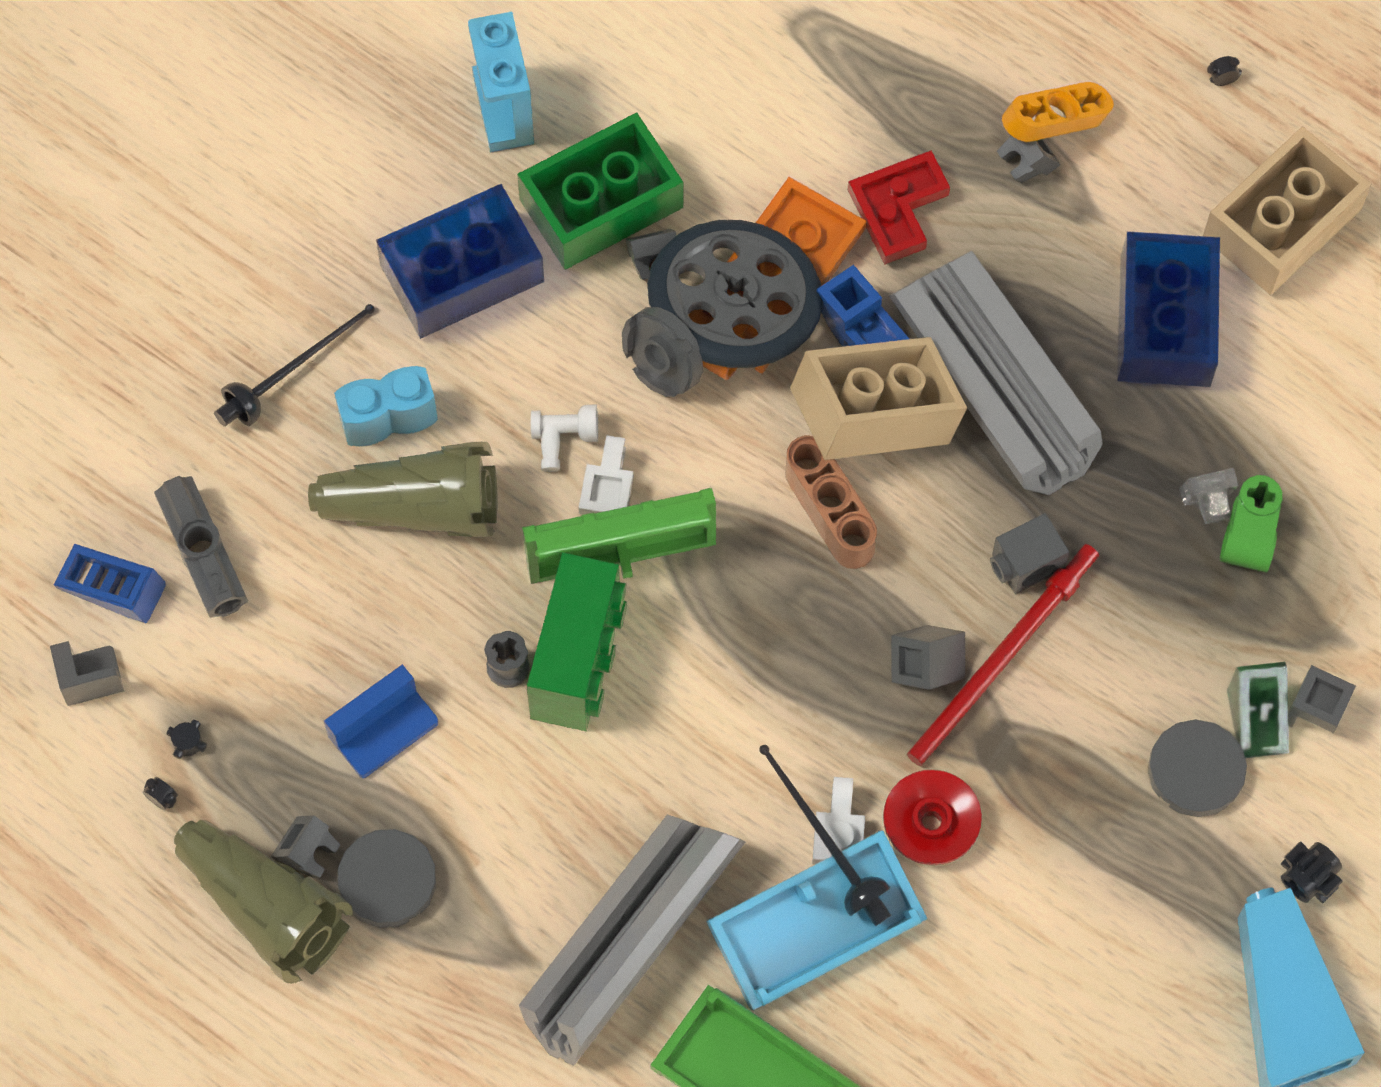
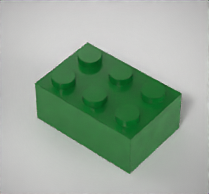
(601, 190)
(576, 642)

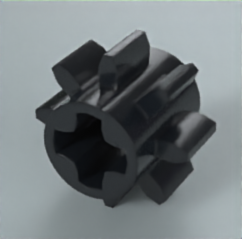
(1311, 872)

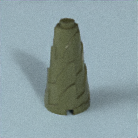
(420, 492)
(268, 902)

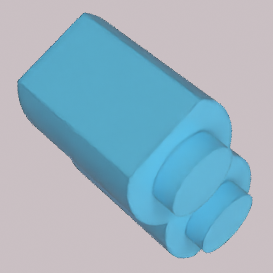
(395, 404)

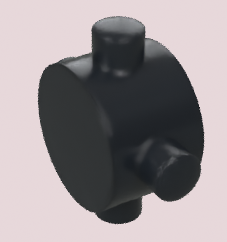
(1224, 70)
(186, 739)
(160, 793)

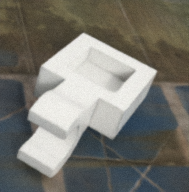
(607, 485)
(840, 823)

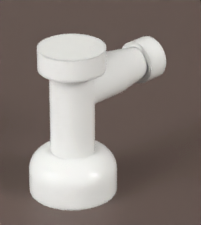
(549, 429)

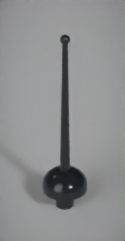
(244, 402)
(863, 892)

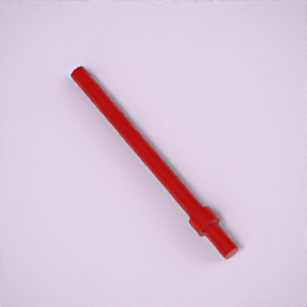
(1059, 588)

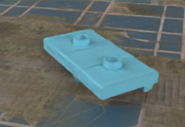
(803, 925)

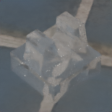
(1210, 493)

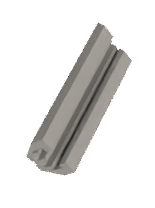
(1002, 374)
(625, 935)

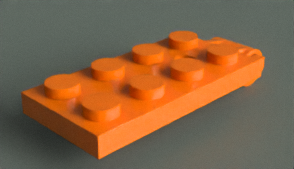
(814, 224)

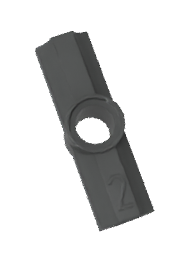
(209, 569)

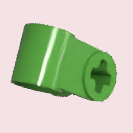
(1252, 530)

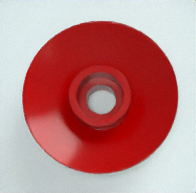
(935, 795)

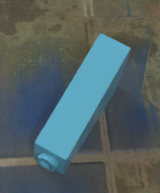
(1292, 1001)

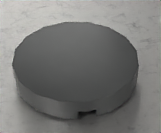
(663, 351)
(1197, 768)
(387, 878)

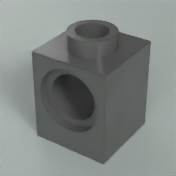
(1028, 554)

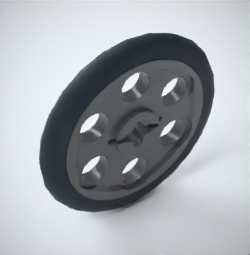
(753, 245)

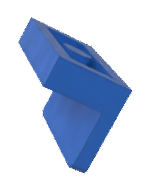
(380, 722)

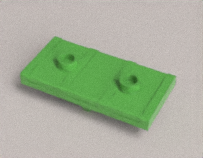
(624, 534)
(733, 1047)

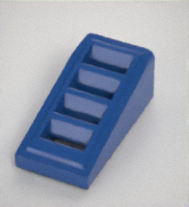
(137, 596)

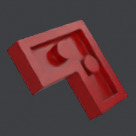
(887, 203)

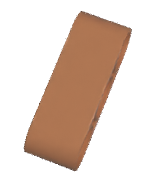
(836, 522)

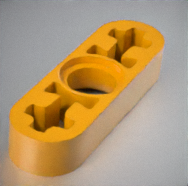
(1047, 124)

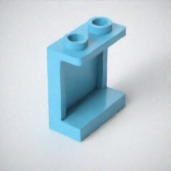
(501, 82)

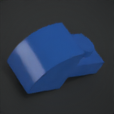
(855, 311)

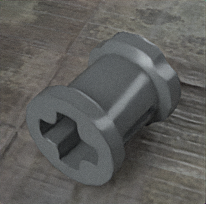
(502, 646)

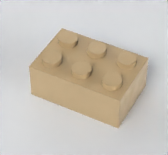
(1287, 210)
(877, 398)

